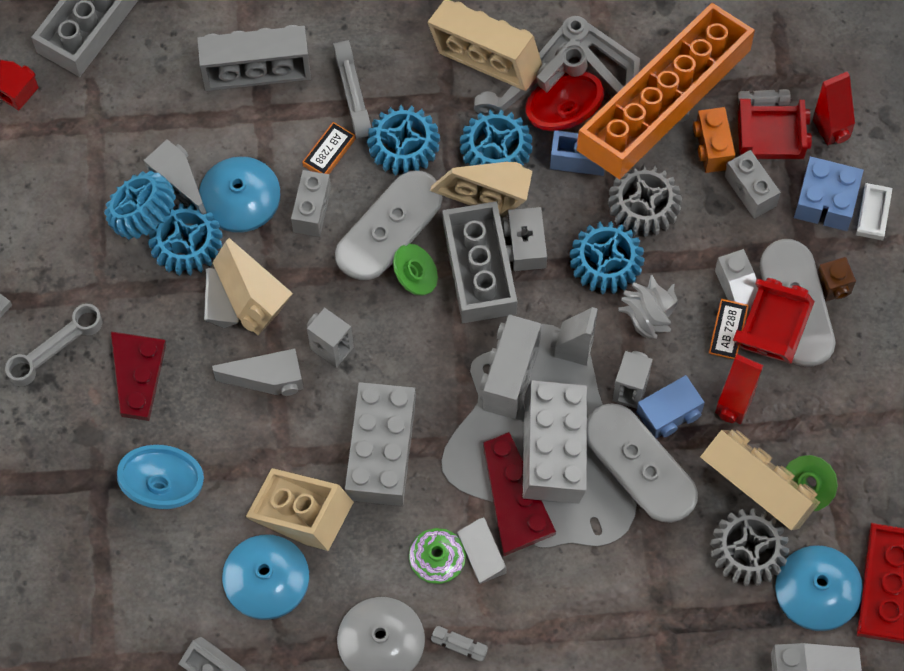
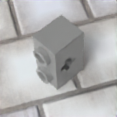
(752, 184)
(311, 203)
(529, 253)
(329, 337)
(632, 378)

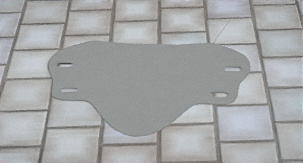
(604, 496)

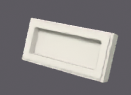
(874, 211)

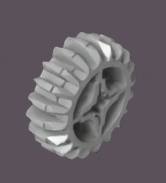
(662, 191)
(771, 540)

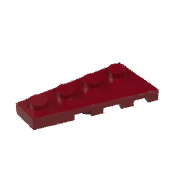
(518, 519)

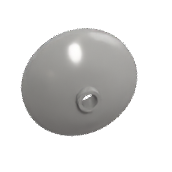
(397, 651)

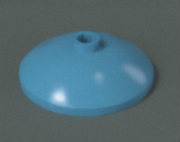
(243, 207)
(160, 476)
(269, 594)
(816, 605)

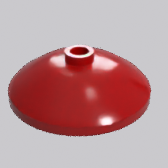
(566, 103)

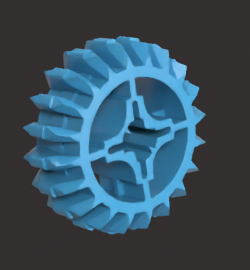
(385, 132)
(510, 133)
(140, 205)
(167, 250)
(624, 268)

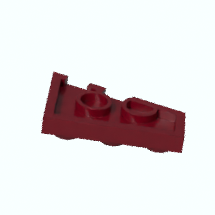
(137, 372)

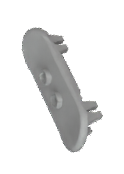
(388, 225)
(794, 265)
(641, 463)

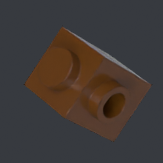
(836, 279)

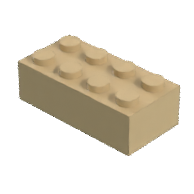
(485, 44)
(760, 479)

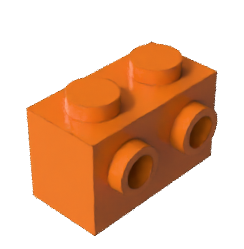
(714, 139)

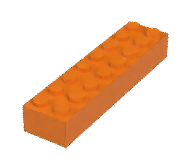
(665, 90)

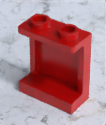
(774, 130)
(775, 320)

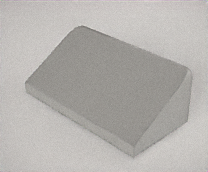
(217, 304)
(482, 551)
(206, 657)

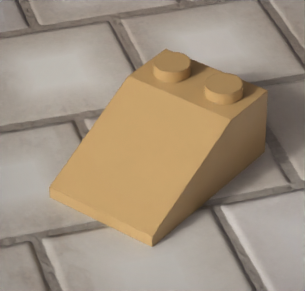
(486, 183)
(250, 288)
(301, 508)

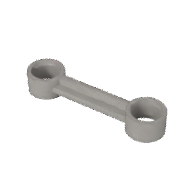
(354, 97)
(53, 345)

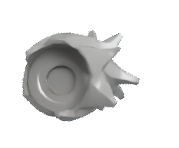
(650, 308)

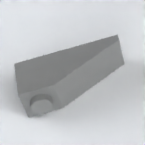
(173, 165)
(737, 278)
(575, 337)
(268, 373)
(815, 658)

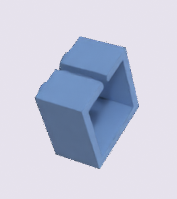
(829, 187)

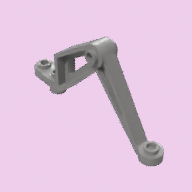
(586, 35)

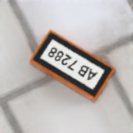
(329, 149)
(729, 319)

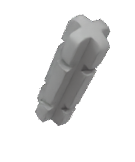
(766, 97)
(459, 643)

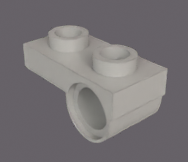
(551, 72)

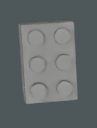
(510, 366)

